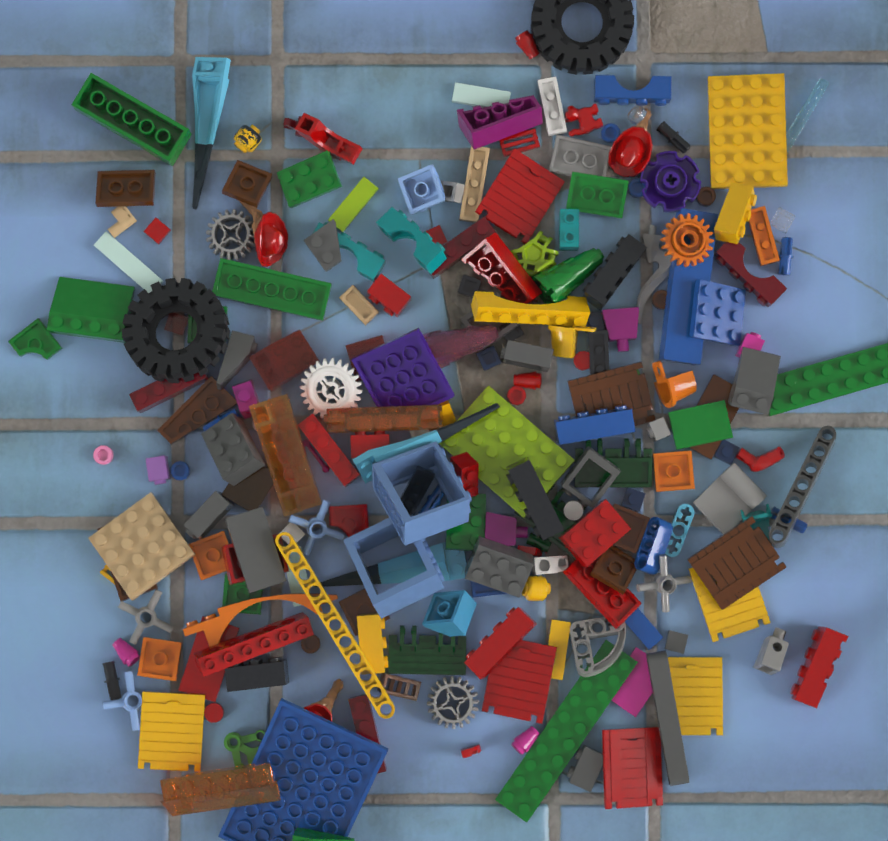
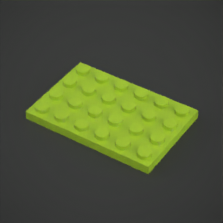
(503, 440)

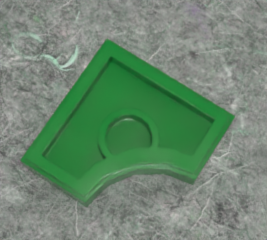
(35, 340)

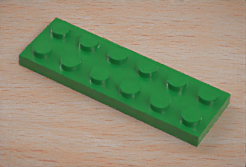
(271, 289)

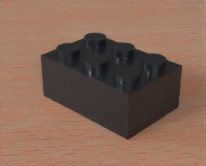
(257, 674)

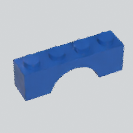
(609, 91)

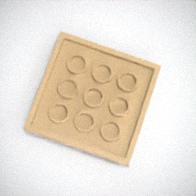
(141, 546)

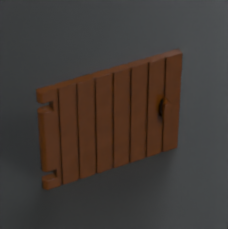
(612, 389)
(737, 562)

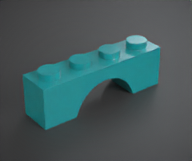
(396, 227)
(369, 263)

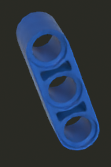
(652, 545)

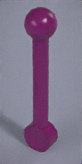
(325, 468)

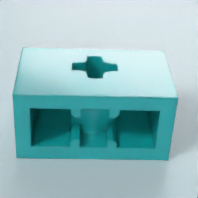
(568, 229)

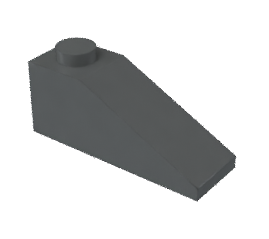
(237, 355)

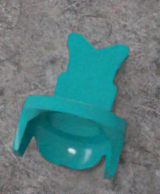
(761, 519)

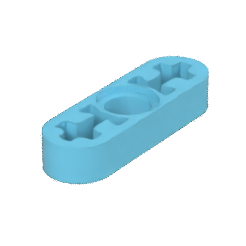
(678, 514)

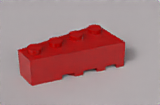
(502, 270)
(817, 666)

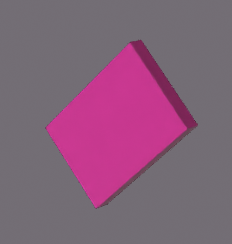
(637, 686)

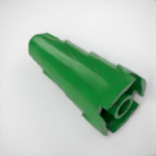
(562, 279)

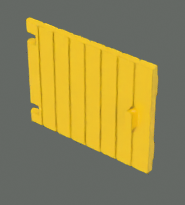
(735, 618)
(698, 693)
(171, 731)

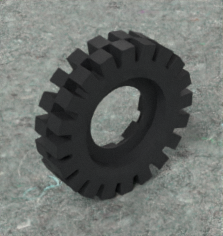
(588, 55)
(153, 307)

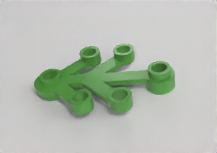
(241, 740)

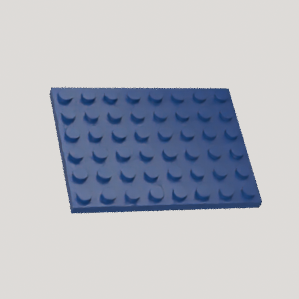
(319, 776)

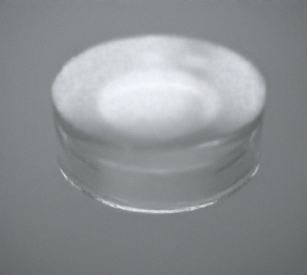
(636, 114)

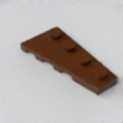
(197, 410)

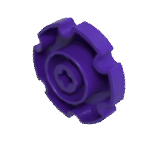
(679, 170)

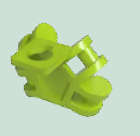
(534, 254)

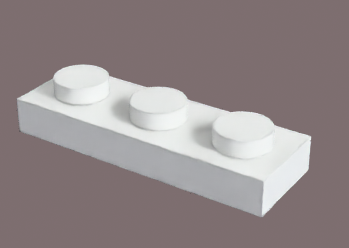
(552, 106)

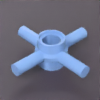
(308, 524)
(123, 702)

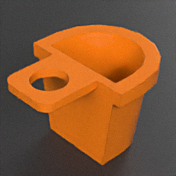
(673, 388)

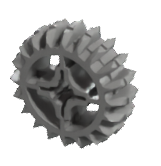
(227, 241)
(458, 718)

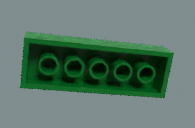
(131, 119)

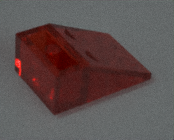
(284, 360)

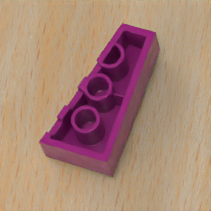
(499, 121)

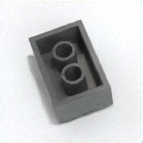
(233, 449)
(499, 566)

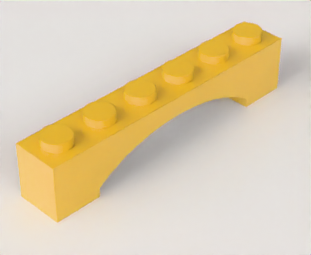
(491, 308)

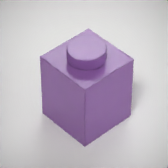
(158, 469)

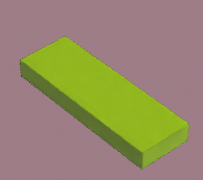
(353, 204)

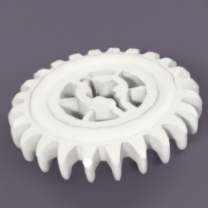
(318, 375)

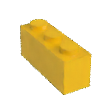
(735, 213)
(372, 642)

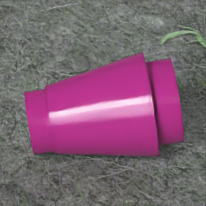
(126, 652)
(525, 740)

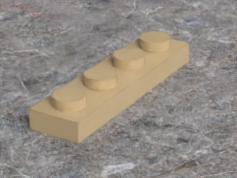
(474, 184)

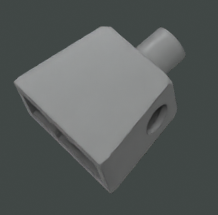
(771, 660)

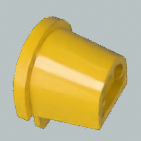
(565, 339)

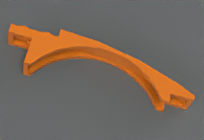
(215, 626)

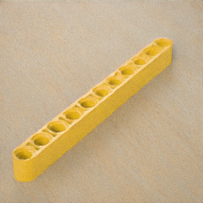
(347, 651)

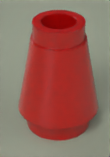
(527, 44)
(528, 380)

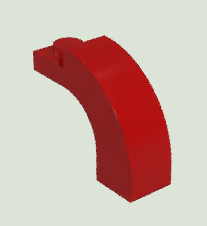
(326, 140)

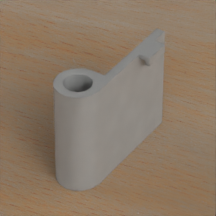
(728, 496)

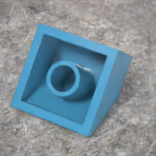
(450, 613)

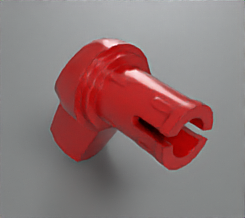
(760, 462)

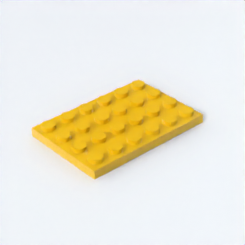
(747, 130)

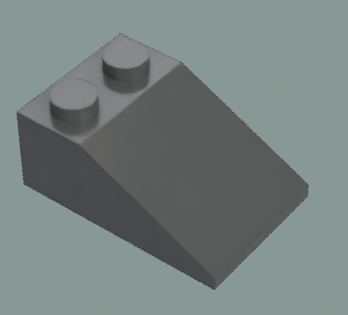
(754, 380)

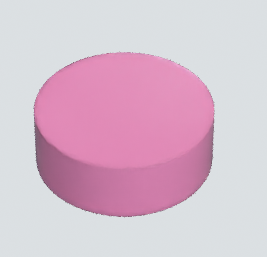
(103, 455)

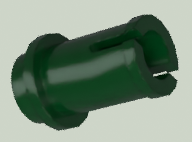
(543, 545)

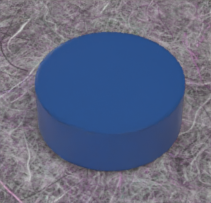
(610, 132)
(635, 188)
(180, 470)

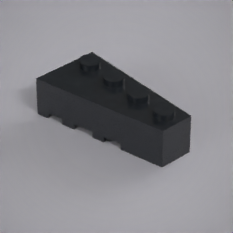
(614, 271)
(535, 498)

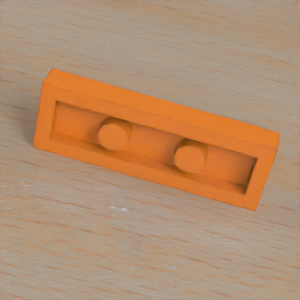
(763, 236)

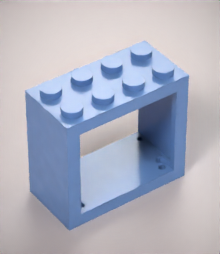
(400, 470)
(401, 594)

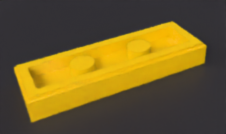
(559, 638)

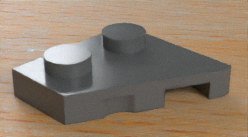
(325, 246)

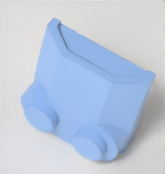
(422, 189)

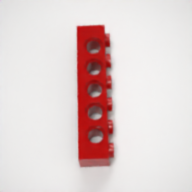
(253, 644)

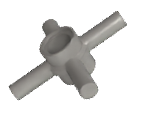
(658, 580)
(141, 624)

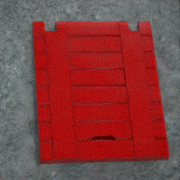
(518, 197)
(521, 682)
(632, 767)

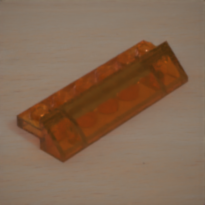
(384, 418)
(285, 454)
(219, 789)

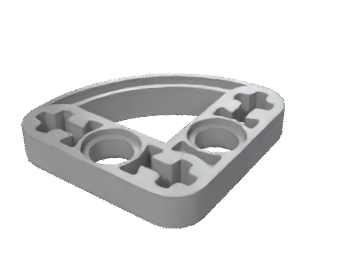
(588, 633)

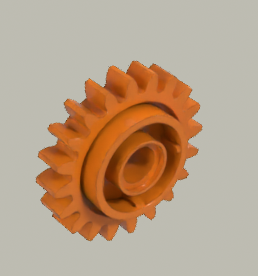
(675, 240)

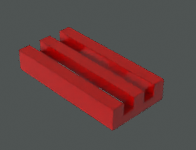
(519, 142)

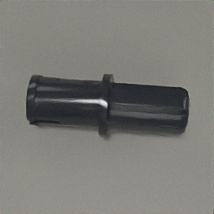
(673, 137)
(112, 680)

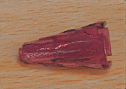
(457, 343)

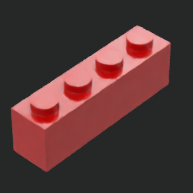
(329, 450)
(500, 642)

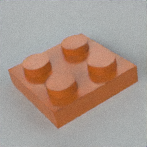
(673, 471)
(209, 555)
(159, 659)

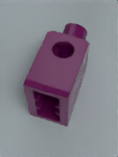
(621, 326)
(245, 396)
(503, 529)

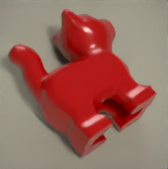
(585, 118)

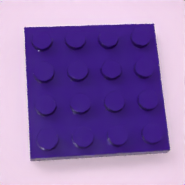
(403, 373)

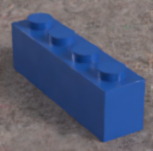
(594, 425)

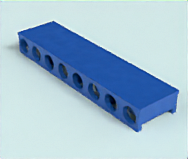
(675, 338)

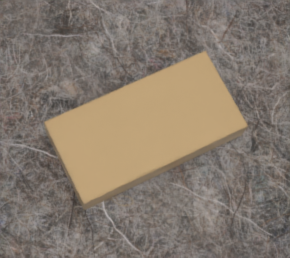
(359, 305)

